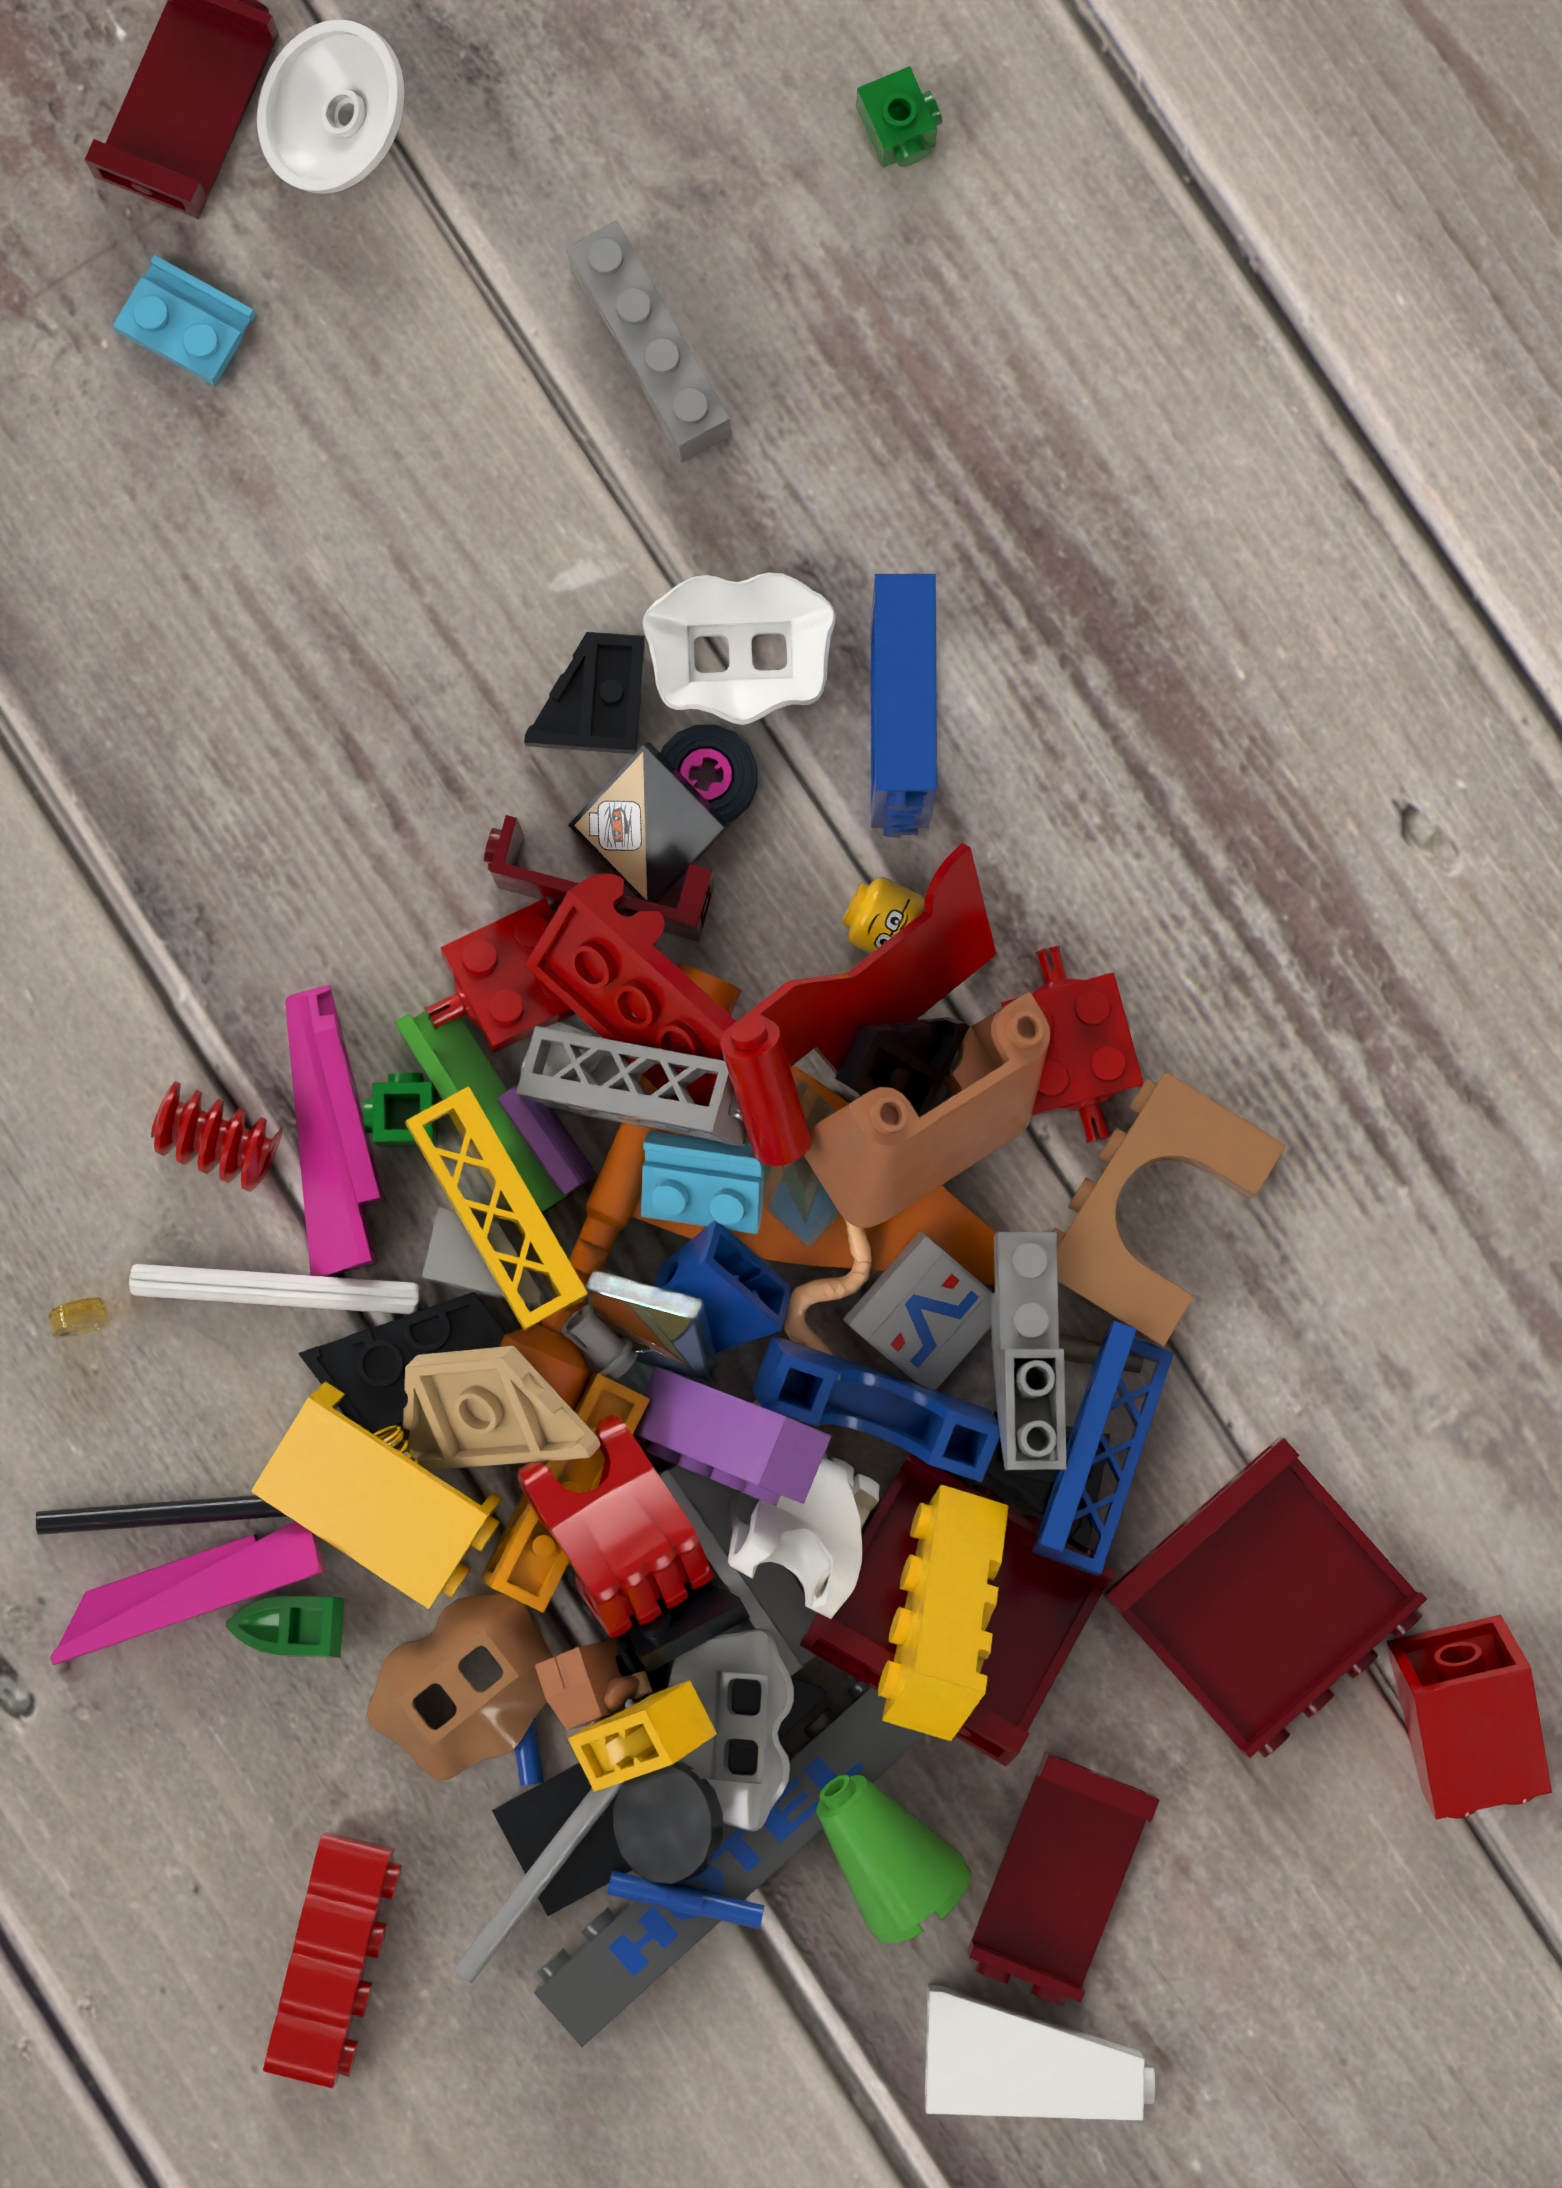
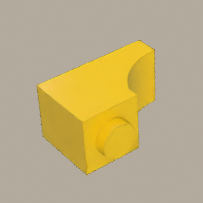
(643, 1737)

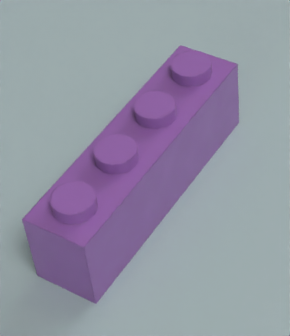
(730, 1439)

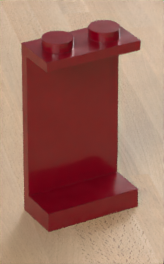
(186, 101)
(502, 857)
(1059, 1879)

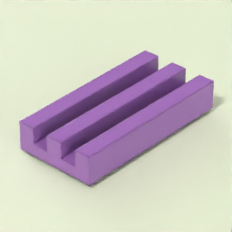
(548, 1141)

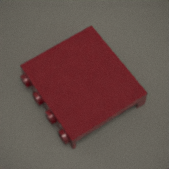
(1265, 1600)
(1032, 1626)

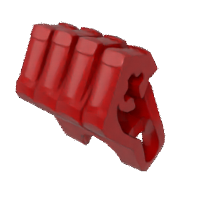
(622, 1537)

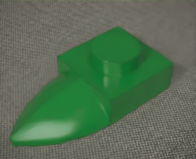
(291, 1626)

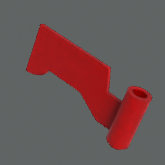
(826, 1011)

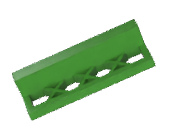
(457, 1061)

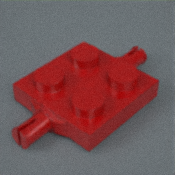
(494, 983)
(1088, 1045)

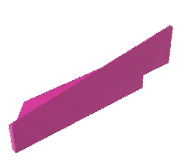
(333, 1148)
(190, 1589)

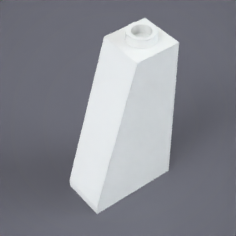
(1023, 2066)

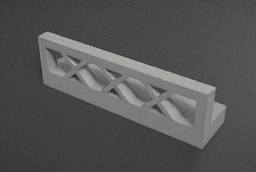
(632, 1107)
(773, 1593)

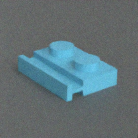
(184, 320)
(701, 1182)

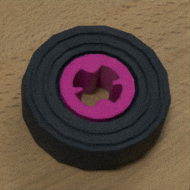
(732, 757)

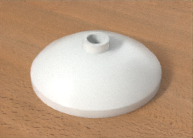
(330, 106)

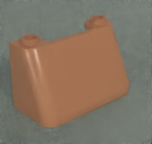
(884, 1157)

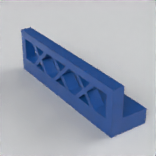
(1083, 1443)

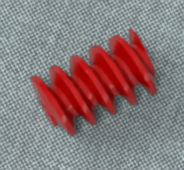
(214, 1138)

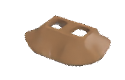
(485, 1721)

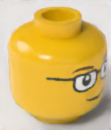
(880, 913)

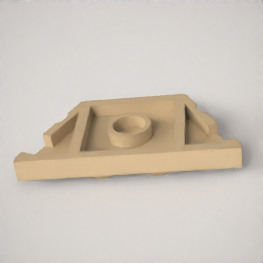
(488, 1412)

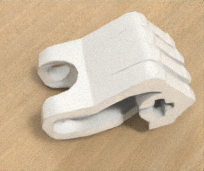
(811, 1539)

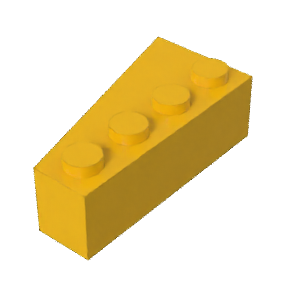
(945, 1614)

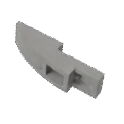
(1027, 1351)

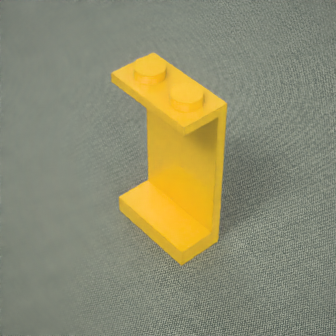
(374, 1501)

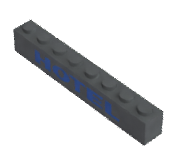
(645, 1940)

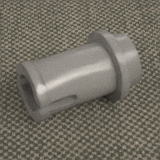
(601, 1344)

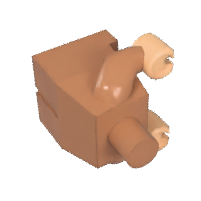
(587, 1684)

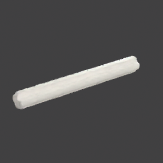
(274, 1289)

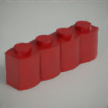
(330, 1960)

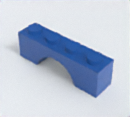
(846, 1394)

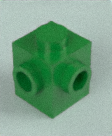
(899, 118)
(394, 1104)

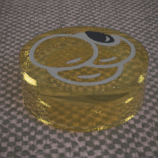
(78, 1317)

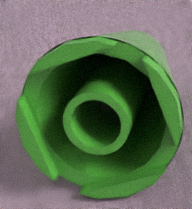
(889, 1859)

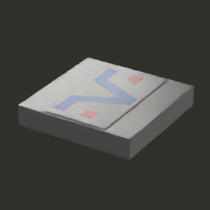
(923, 1312)

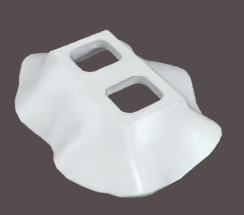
(739, 613)

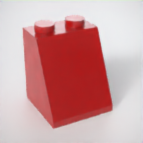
(1471, 1717)

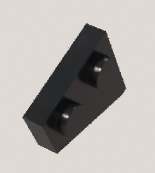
(903, 1057)

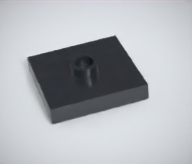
(535, 1819)

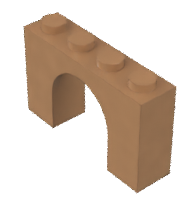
(1170, 1125)

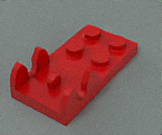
(623, 984)

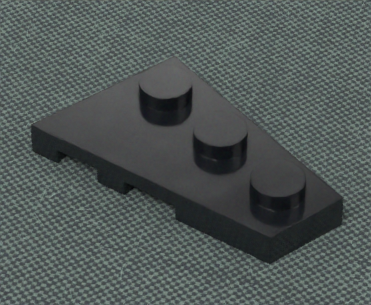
(373, 1361)

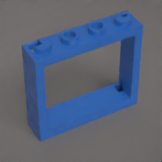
(903, 703)

